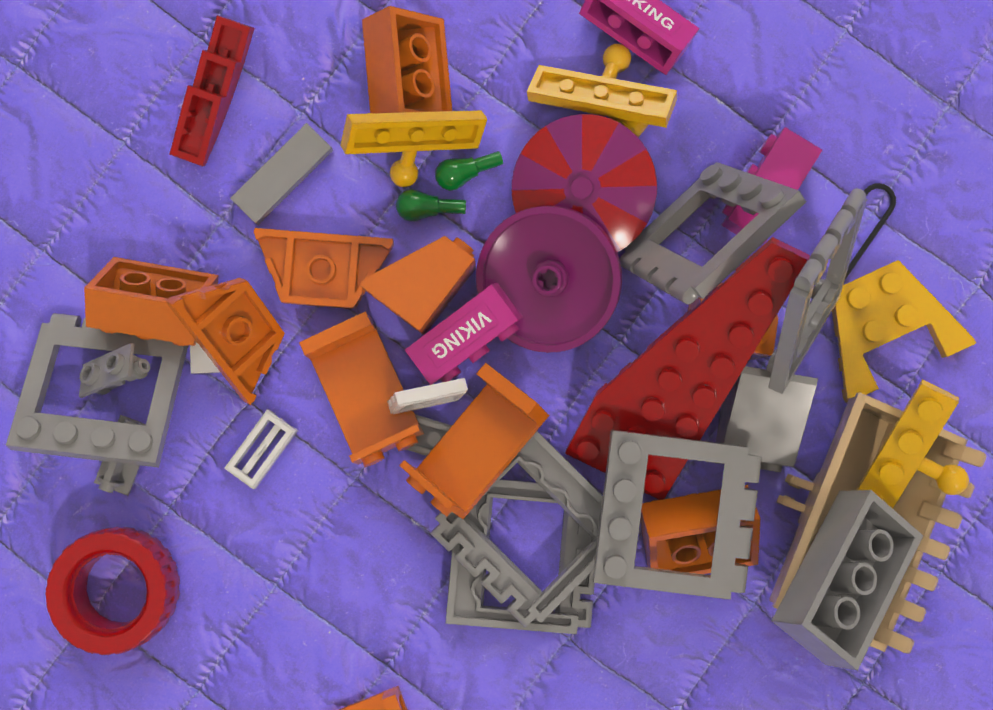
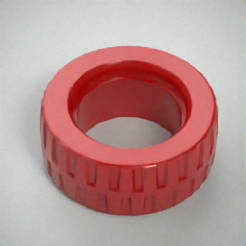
(69, 600)

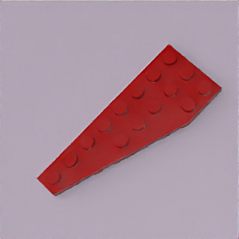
(690, 366)

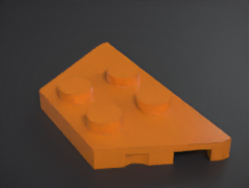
(321, 266)
(232, 331)

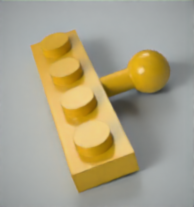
(604, 93)
(411, 133)
(908, 445)

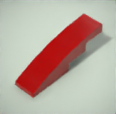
(212, 91)

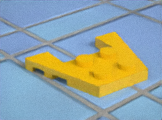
(883, 309)

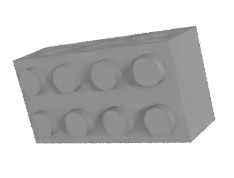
(848, 579)

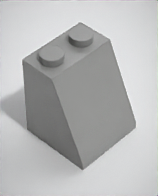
(766, 419)

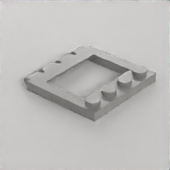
(735, 187)
(805, 319)
(86, 437)
(623, 508)
(504, 577)
(467, 593)

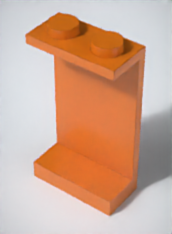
(358, 385)
(477, 445)

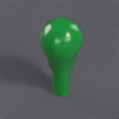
(457, 172)
(416, 205)

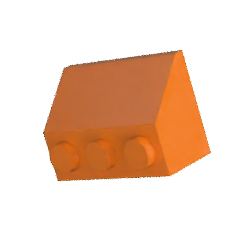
(406, 62)
(132, 297)
(682, 532)

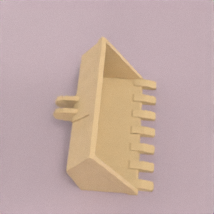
(853, 448)

